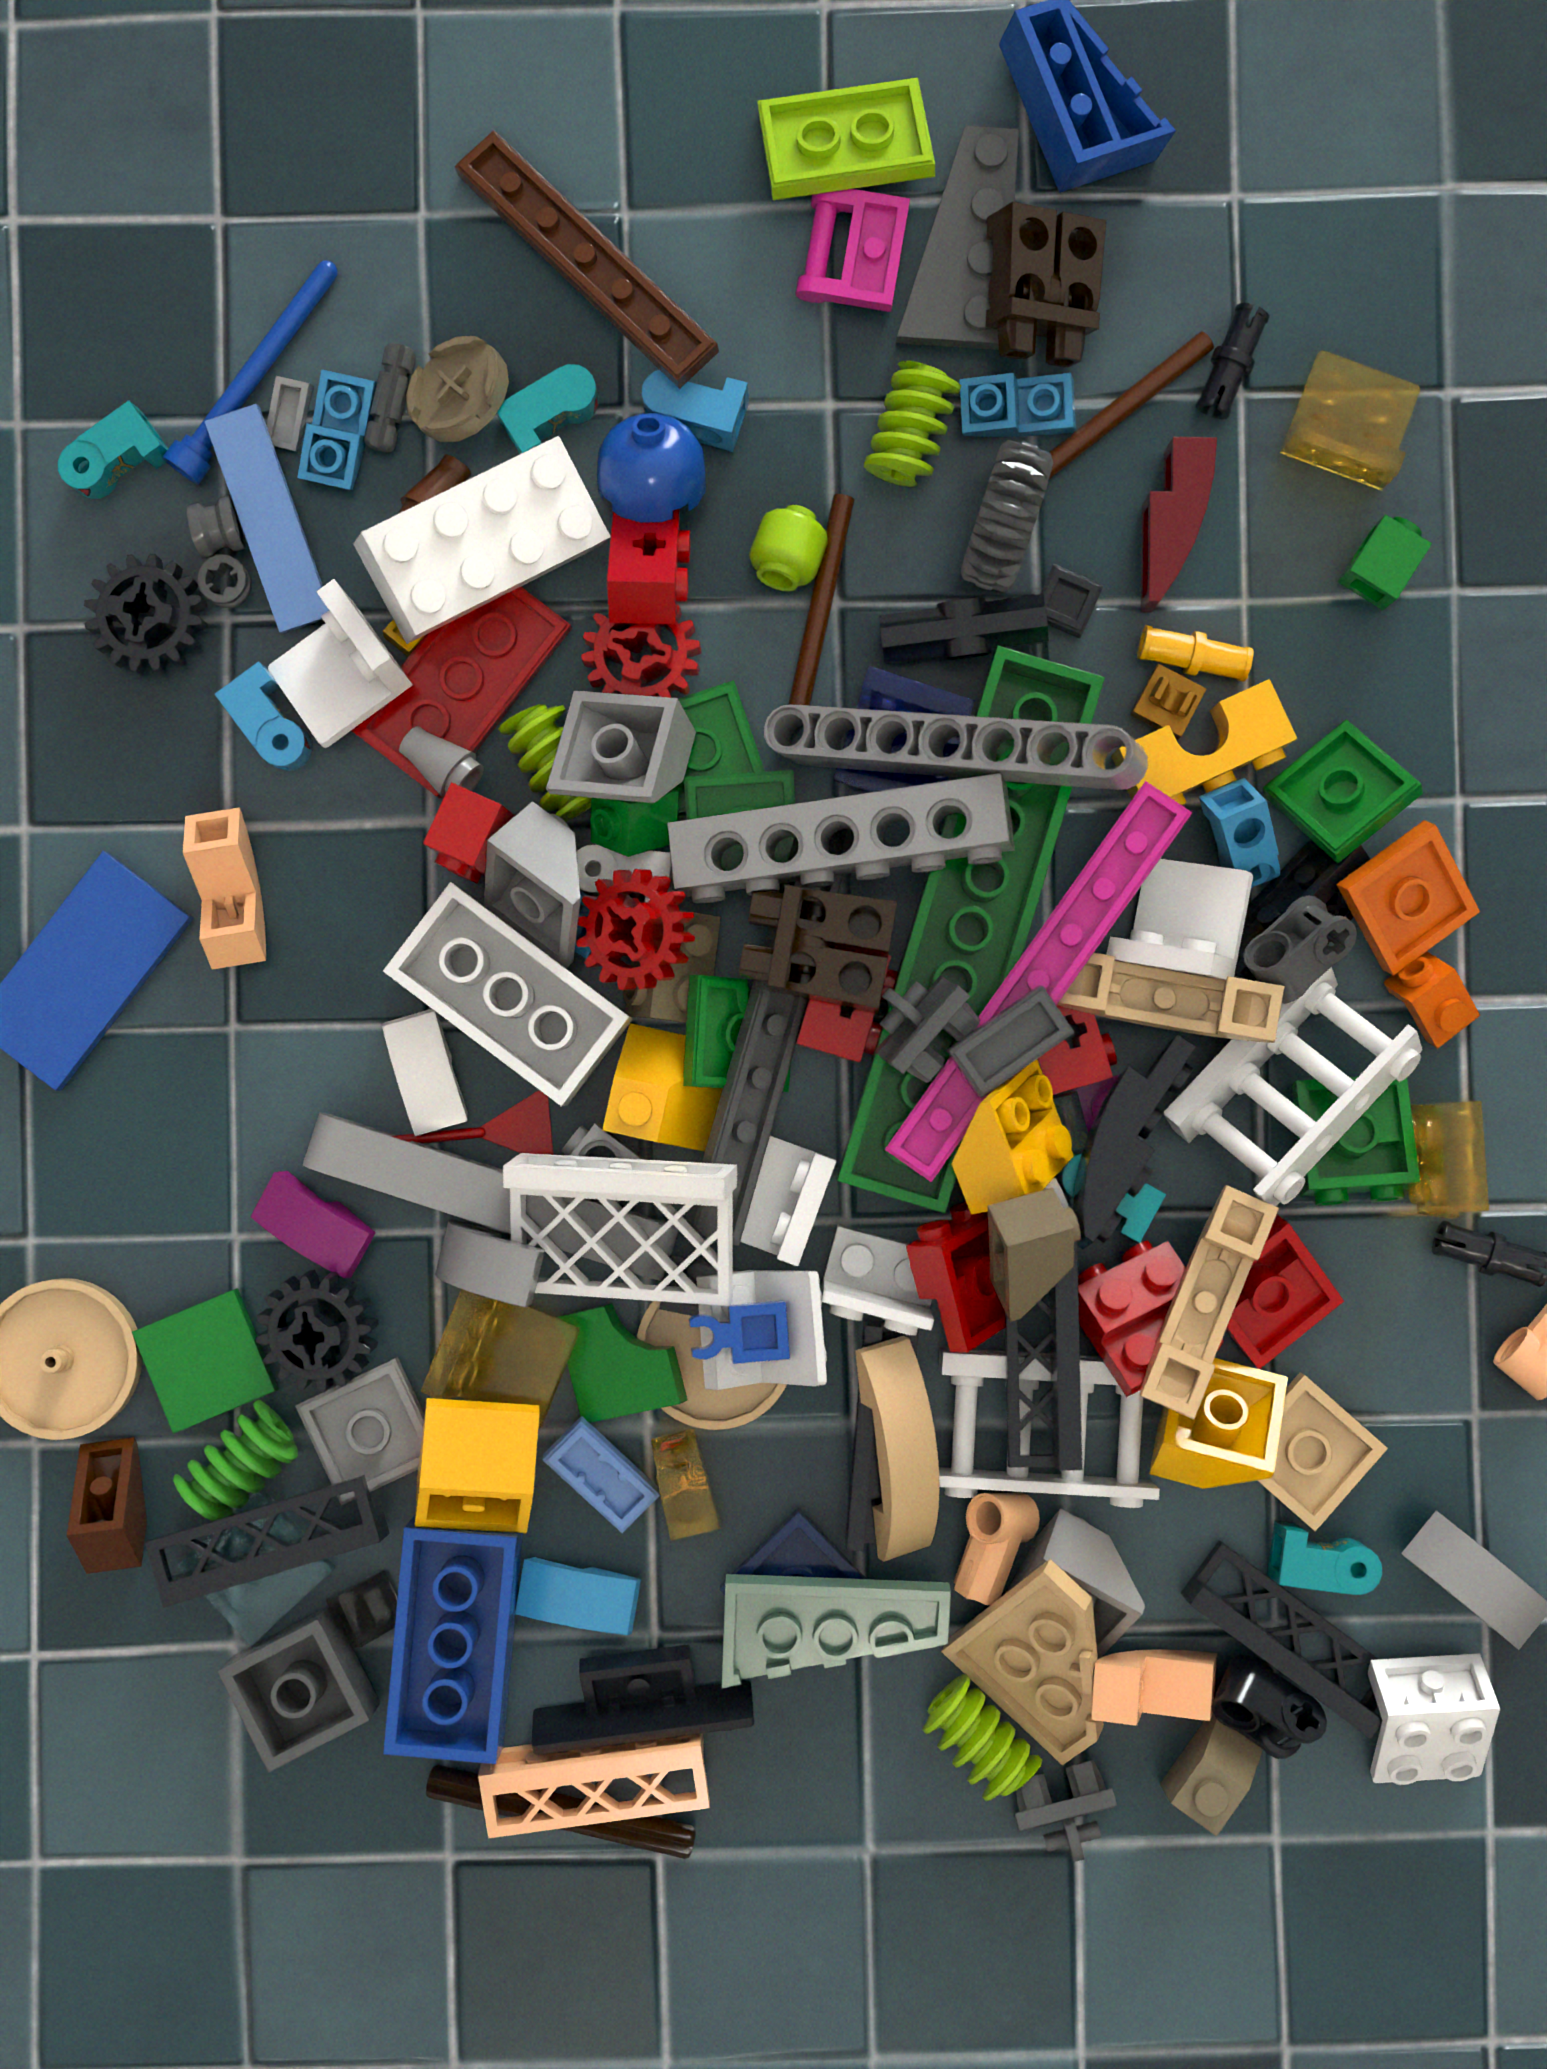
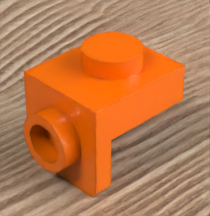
(1433, 998)

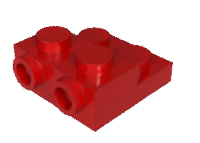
(954, 1267)
(1280, 1297)
(1127, 1308)

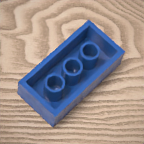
(453, 1644)

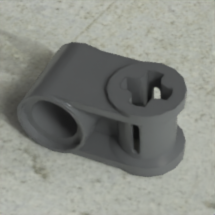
(1296, 950)

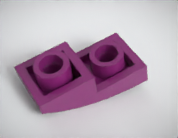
(313, 1228)

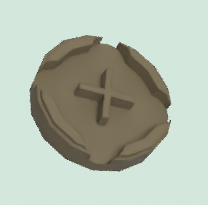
(457, 389)

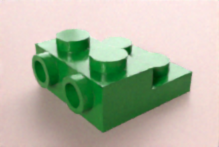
(1371, 1156)

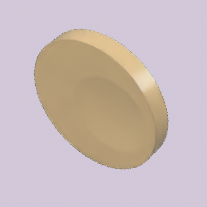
(65, 1358)
(704, 1407)

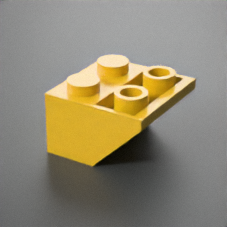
(1012, 1142)
(477, 1465)

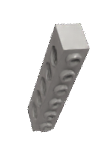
(700, 842)

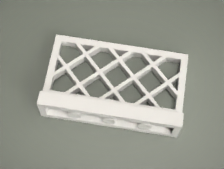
(634, 1182)

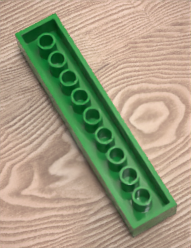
(971, 918)

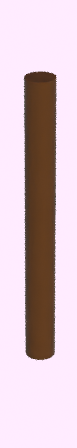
(1130, 401)
(821, 601)

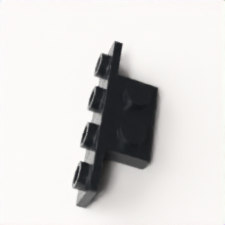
(639, 1700)

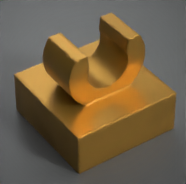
(1168, 700)

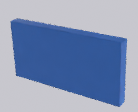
(85, 969)

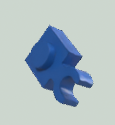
(753, 1332)

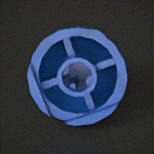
(651, 468)

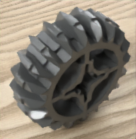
(1007, 516)

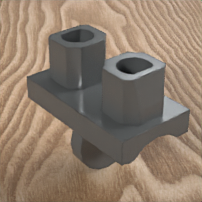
(918, 1020)
(1088, 1797)

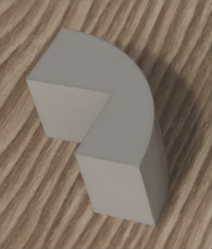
(489, 1265)
(1477, 1579)

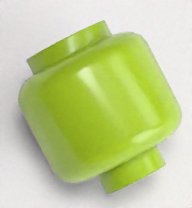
(788, 548)

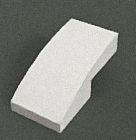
(424, 1071)

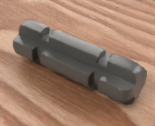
(389, 398)

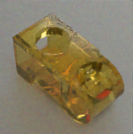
(684, 1485)

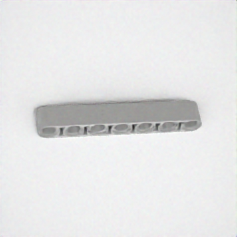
(973, 758)
(465, 1189)

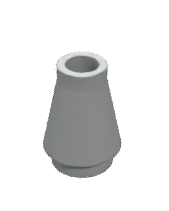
(441, 760)

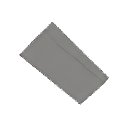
(288, 412)

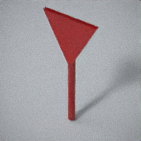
(520, 1128)

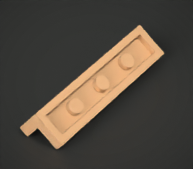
(524, 1772)

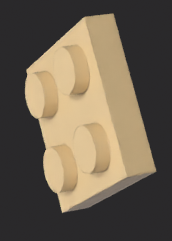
(1318, 1453)

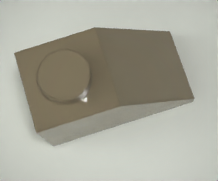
(1029, 1248)
(1212, 1774)

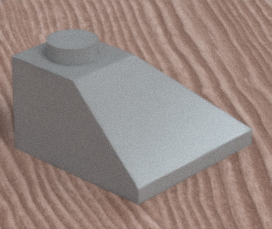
(622, 747)
(536, 880)
(1095, 1566)

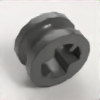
(217, 566)

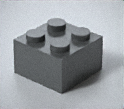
(299, 1688)

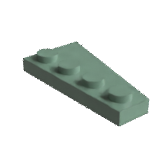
(813, 1621)

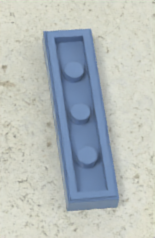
(268, 517)

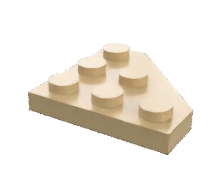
(1037, 1659)

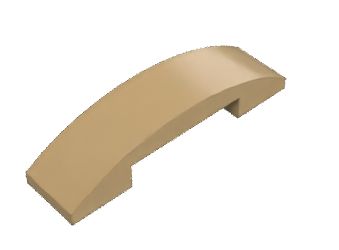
(1176, 1000)
(1206, 1300)
(905, 1446)

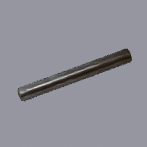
(644, 1832)

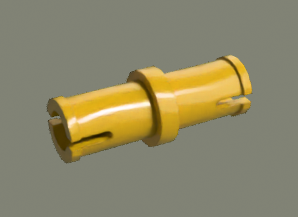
(1195, 653)

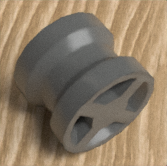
(215, 527)

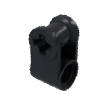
(1261, 1708)

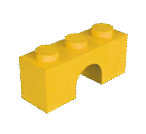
(1249, 730)

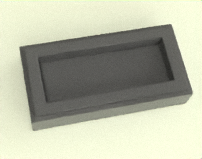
(1010, 1041)

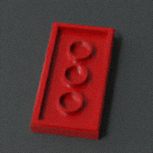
(467, 676)

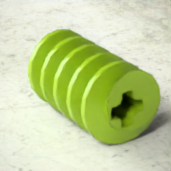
(909, 422)
(539, 739)
(981, 1739)

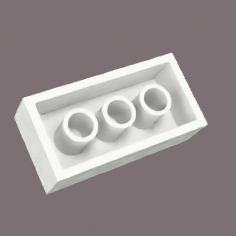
(481, 539)
(507, 995)

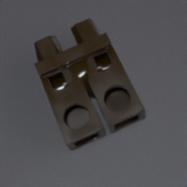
(1044, 281)
(804, 952)

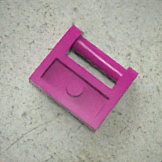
(870, 254)

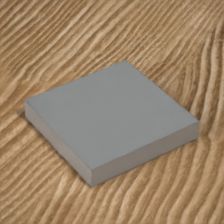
(366, 1427)

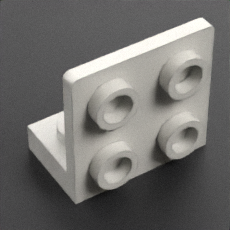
(339, 670)
(1188, 920)
(786, 1199)
(873, 1278)
(804, 1325)
(1433, 1716)

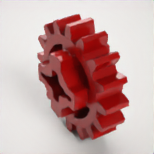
(664, 660)
(634, 929)

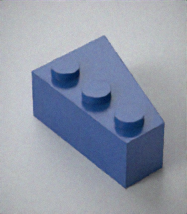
(1077, 98)

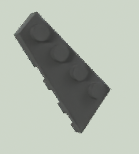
(957, 264)

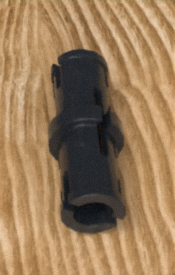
(1232, 361)
(1490, 1253)

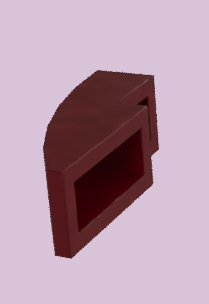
(1175, 515)

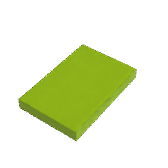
(846, 138)

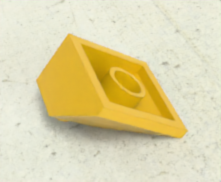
(650, 1094)
(1231, 1434)

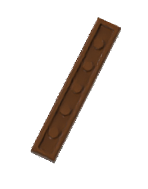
(587, 259)

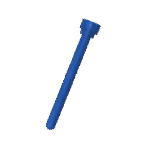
(193, 452)

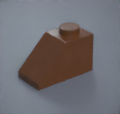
(108, 1507)

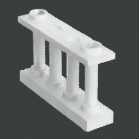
(1238, 1071)
(963, 1481)

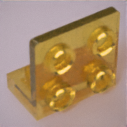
(1351, 420)
(1450, 1159)
(500, 1354)

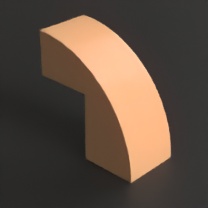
(229, 887)
(1154, 1683)

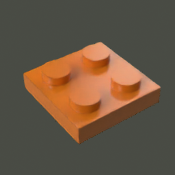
(1408, 897)

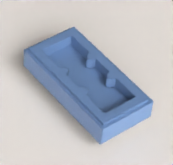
(601, 1474)

